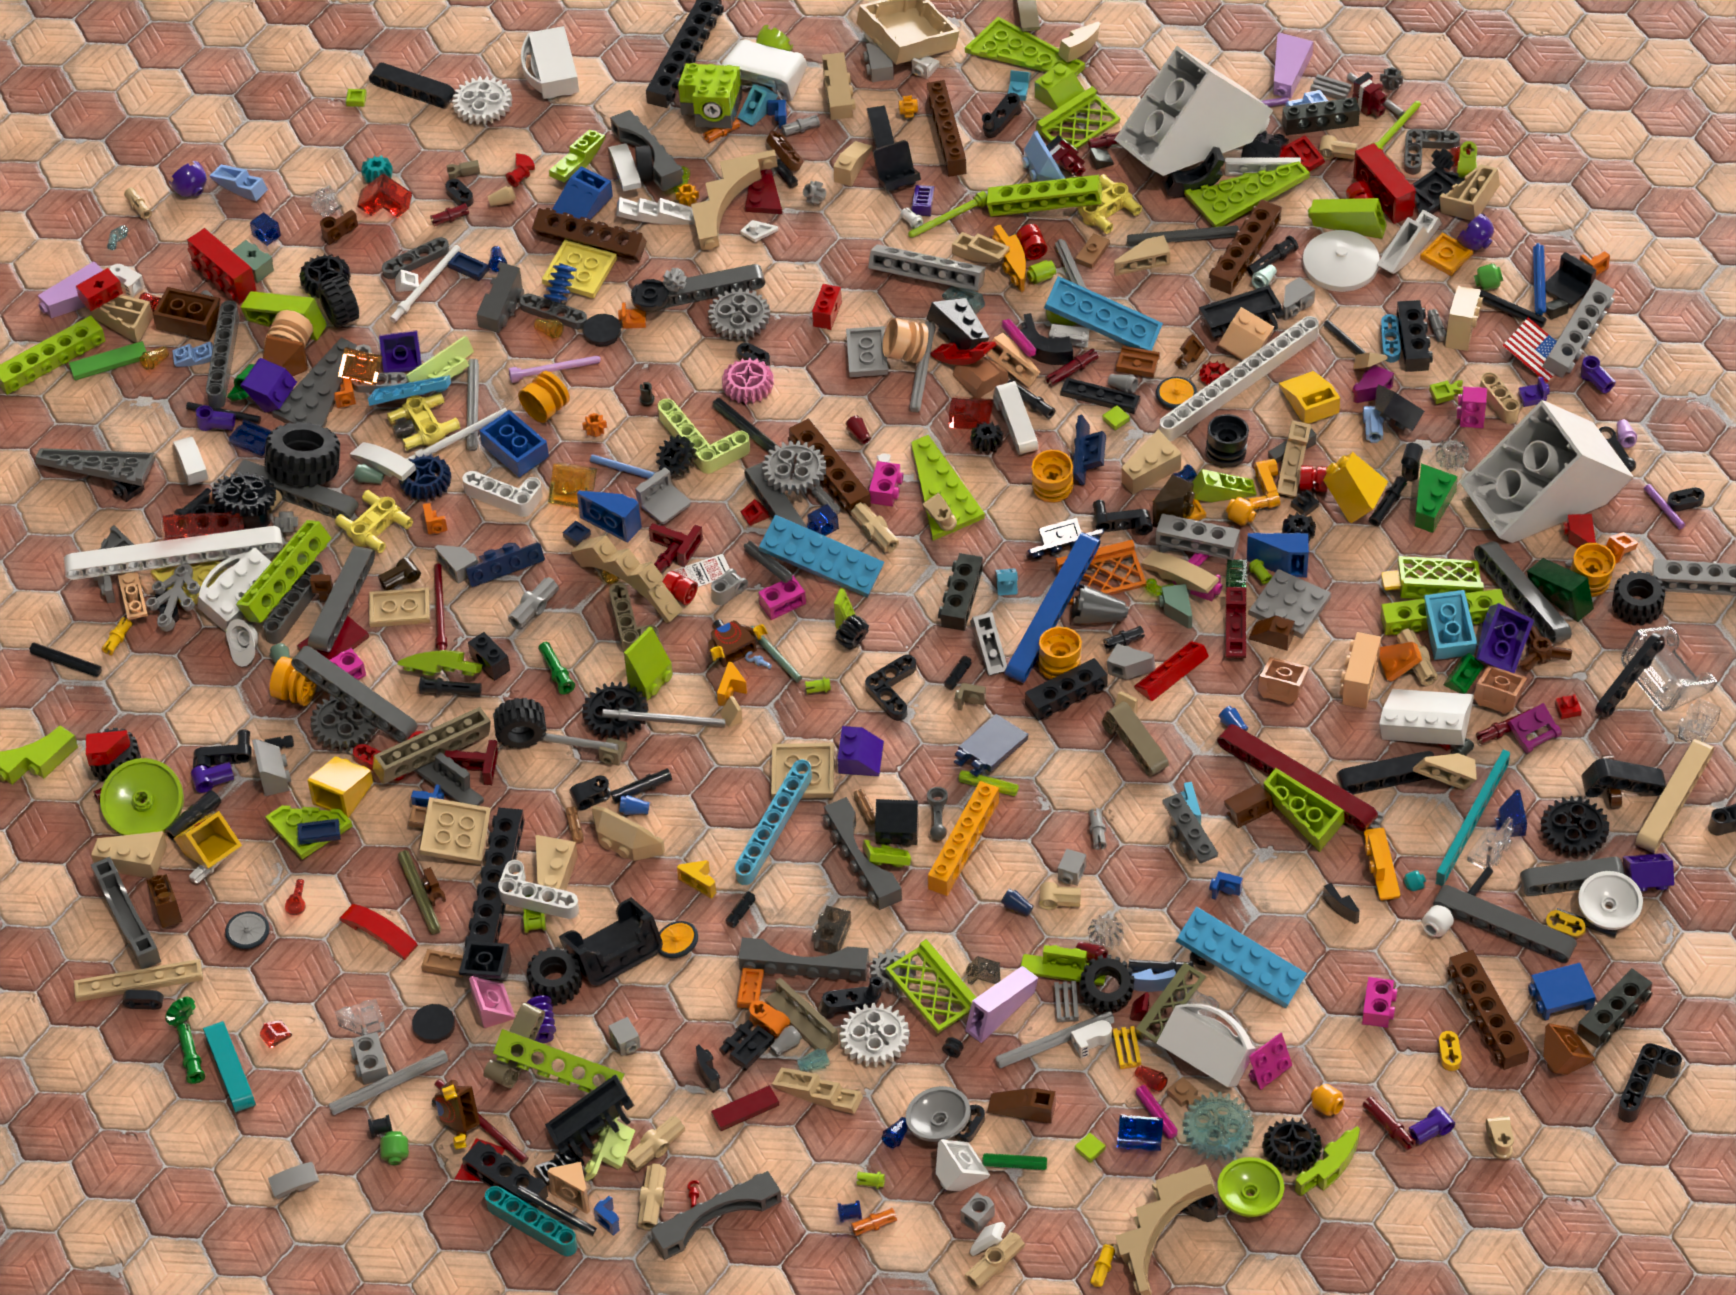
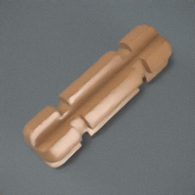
(865, 806)
(574, 824)

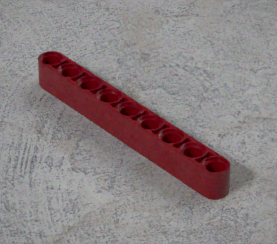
(1267, 758)

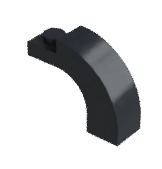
(1206, 173)
(1048, 350)

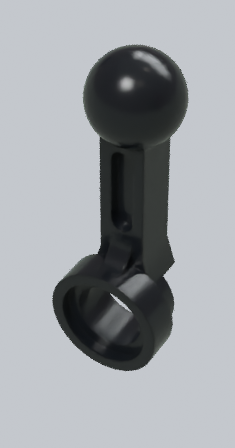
(1614, 443)

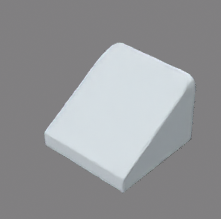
(406, 281)

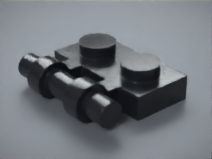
(751, 1048)

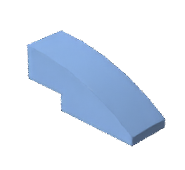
(239, 182)

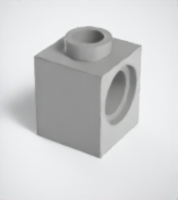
(1071, 867)
(624, 1036)
(976, 1220)

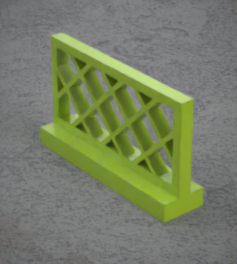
(1065, 113)
(1419, 585)
(944, 974)

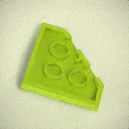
(285, 821)

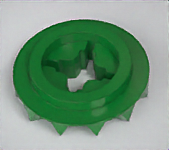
(185, 1005)

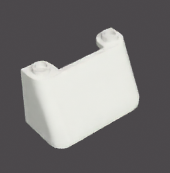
(768, 66)

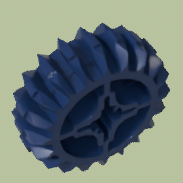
(426, 483)

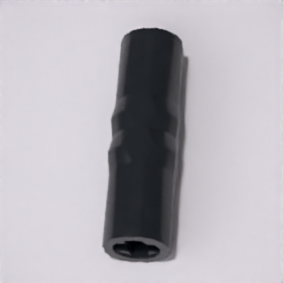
(193, 814)

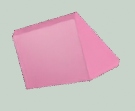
(491, 1001)

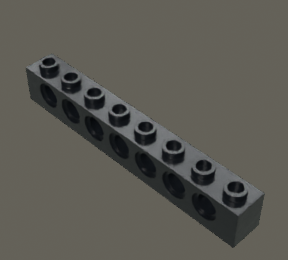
(683, 51)
(503, 848)

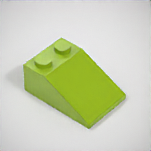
(647, 664)

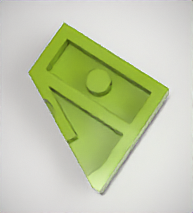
(886, 854)

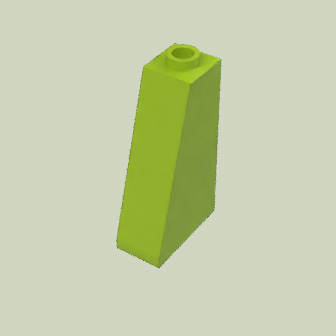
(1353, 215)

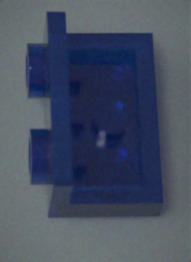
(1140, 1133)

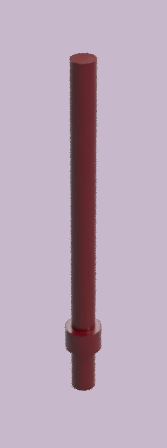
(441, 640)
(499, 1137)

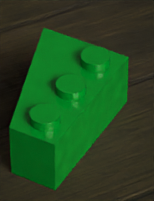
(1434, 496)

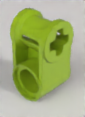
(1466, 162)
(533, 920)

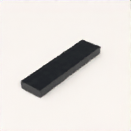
(1100, 395)

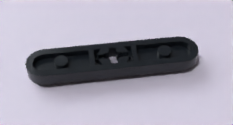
(1629, 675)

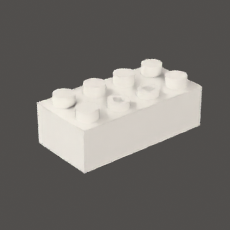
(550, 63)
(220, 598)
(1208, 1042)

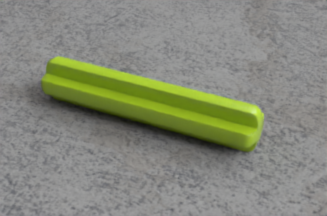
(1004, 787)

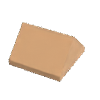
(569, 1185)

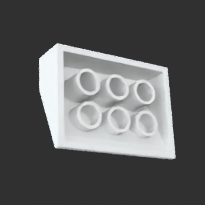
(1426, 716)

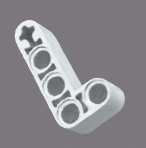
(1010, 402)
(504, 496)
(563, 903)

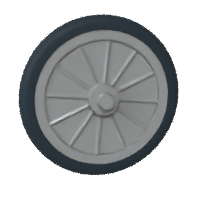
(247, 930)

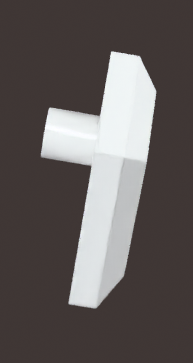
(757, 230)
(989, 1236)

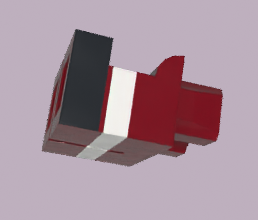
(1369, 95)
(1066, 155)

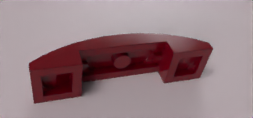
(1235, 622)

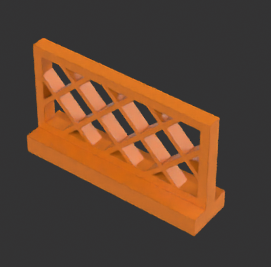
(1111, 554)

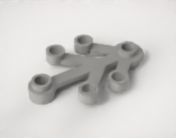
(181, 575)

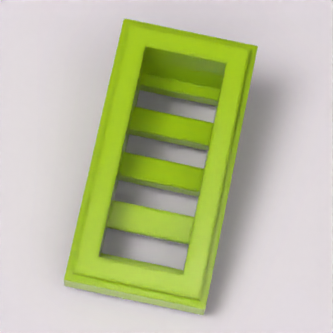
(842, 608)

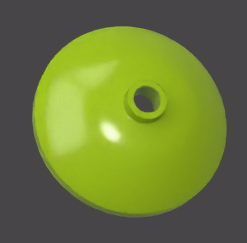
(1253, 1177)

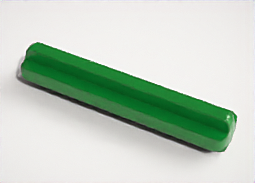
(1014, 1161)

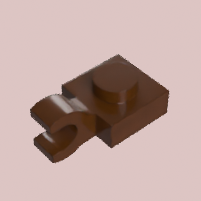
(1191, 349)
(321, 584)
(431, 883)

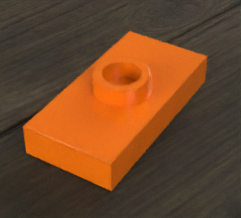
(750, 987)

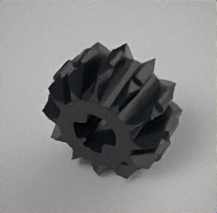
(986, 437)
(1299, 524)
(852, 632)

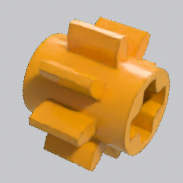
(908, 106)
(687, 195)

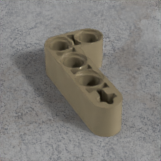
(624, 616)
(1135, 736)
(527, 1025)

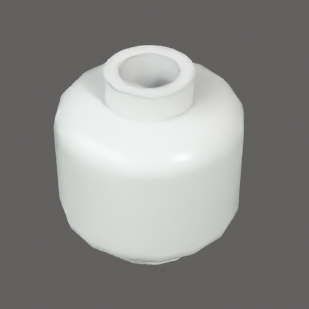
(1437, 921)

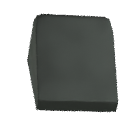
(1100, 158)
(1556, 308)

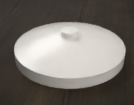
(1341, 260)

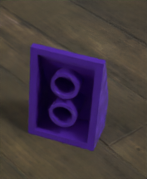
(1503, 637)

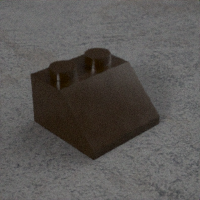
(1174, 499)

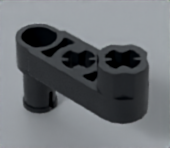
(1009, 106)
(1122, 520)
(222, 754)
(837, 1001)

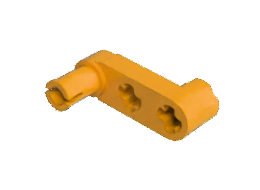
(1264, 471)

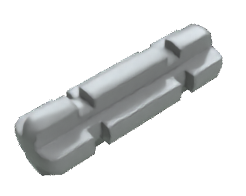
(1437, 325)
(824, 498)

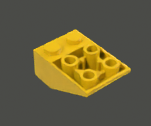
(1311, 397)

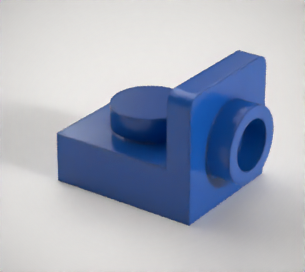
(778, 108)
(421, 798)
(1227, 883)
(605, 1216)

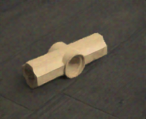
(875, 527)
(1424, 670)
(654, 1143)
(652, 1197)
(986, 1269)

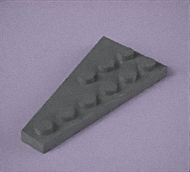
(314, 395)
(113, 465)

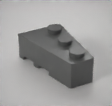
(502, 298)

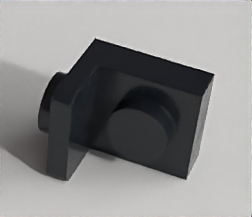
(126, 490)

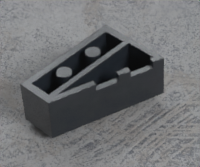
(958, 322)

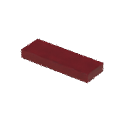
(745, 1108)

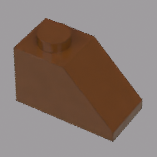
(1274, 632)

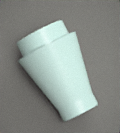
(1263, 277)

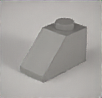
(455, 560)

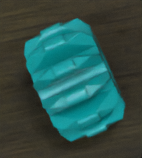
(375, 167)

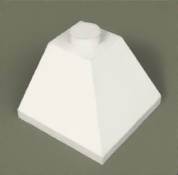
(958, 1165)

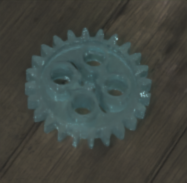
(1236, 1119)

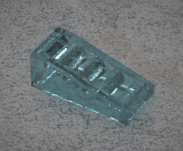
(976, 299)

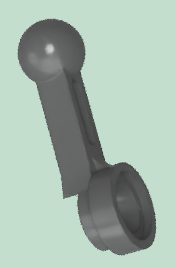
(938, 831)

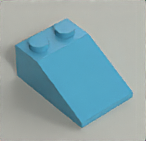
(1449, 625)

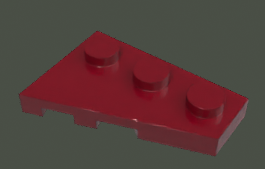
(763, 195)

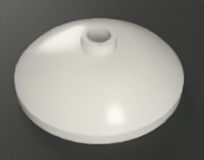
(1613, 890)

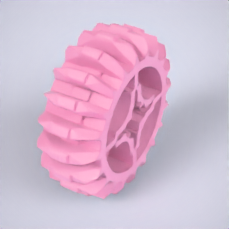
(747, 381)

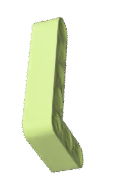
(709, 457)

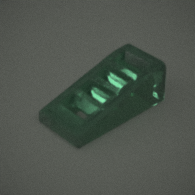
(1236, 577)

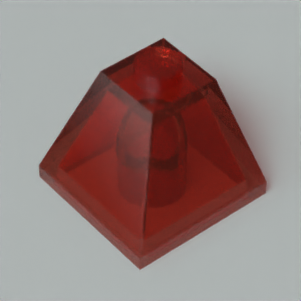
(968, 411)

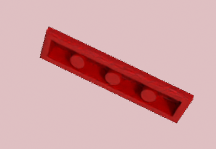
(1172, 670)

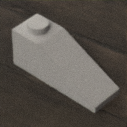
(989, 643)

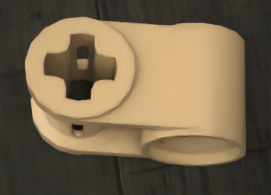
(940, 511)
(1500, 1136)

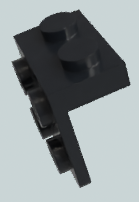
(1265, 146)
(895, 166)
(1571, 279)

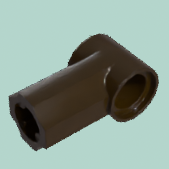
(404, 571)

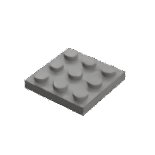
(1291, 599)

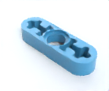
(1386, 344)

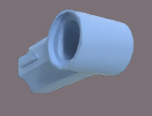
(1373, 424)

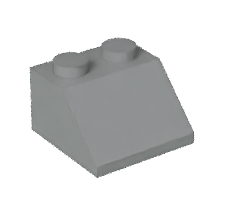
(271, 767)

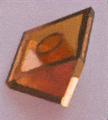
(360, 366)

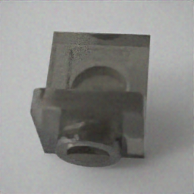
(984, 970)

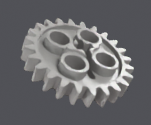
(739, 314)
(780, 465)

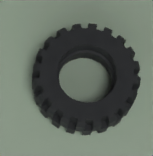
(302, 454)

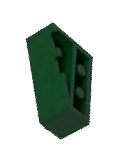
(1562, 588)

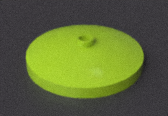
(136, 782)

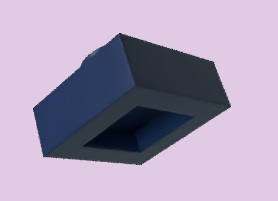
(576, 533)

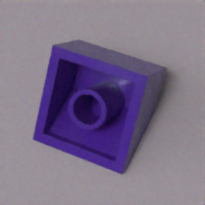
(400, 351)
(268, 385)
(859, 752)
(1650, 870)

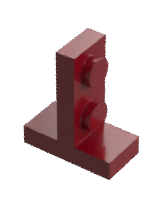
(688, 543)
(478, 761)

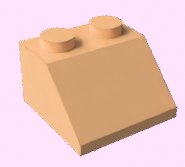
(1245, 334)

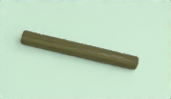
(419, 892)

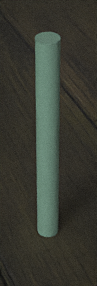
(779, 658)

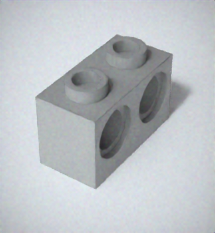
(371, 1058)

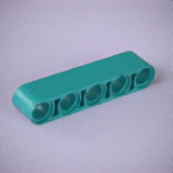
(229, 1066)
(535, 1229)

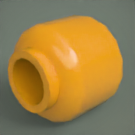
(1241, 511)
(1327, 1100)

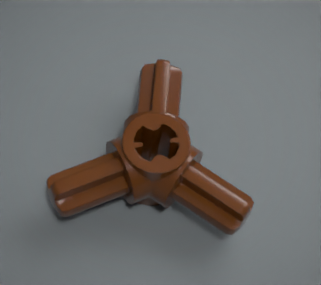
(1542, 651)

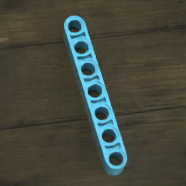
(773, 830)

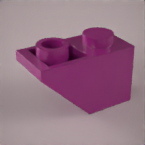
(1367, 387)

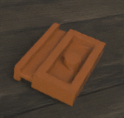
(1138, 361)

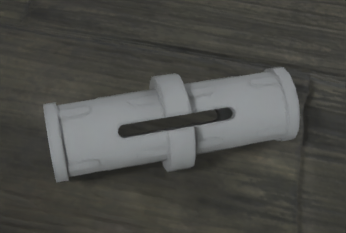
(800, 125)
(1097, 829)

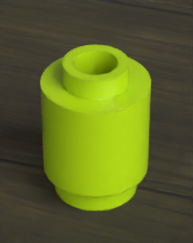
(1041, 271)

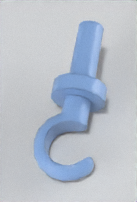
(759, 660)

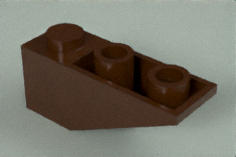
(164, 900)
(1025, 1104)

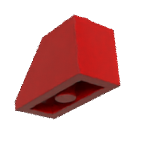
(1579, 529)
(105, 746)

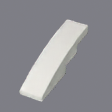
(625, 167)
(659, 213)
(383, 460)

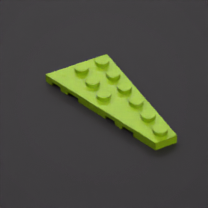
(1240, 194)

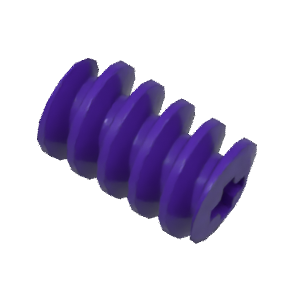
(547, 1028)

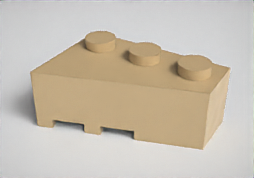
(837, 86)
(1472, 194)
(126, 316)
(1463, 318)
(1151, 463)
(132, 854)
(555, 861)

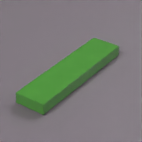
(107, 360)

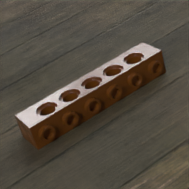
(946, 128)
(1245, 246)
(632, 250)
(838, 477)
(1469, 965)

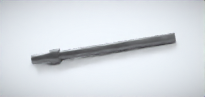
(624, 714)

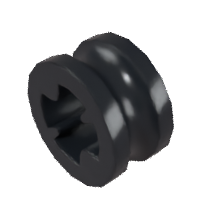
(953, 1047)

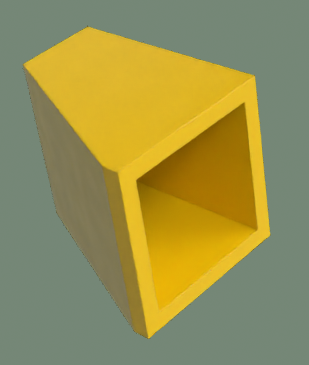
(1354, 486)
(339, 785)
(208, 840)

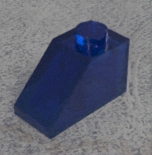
(1513, 809)

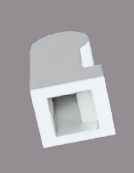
(129, 279)
(1091, 1036)

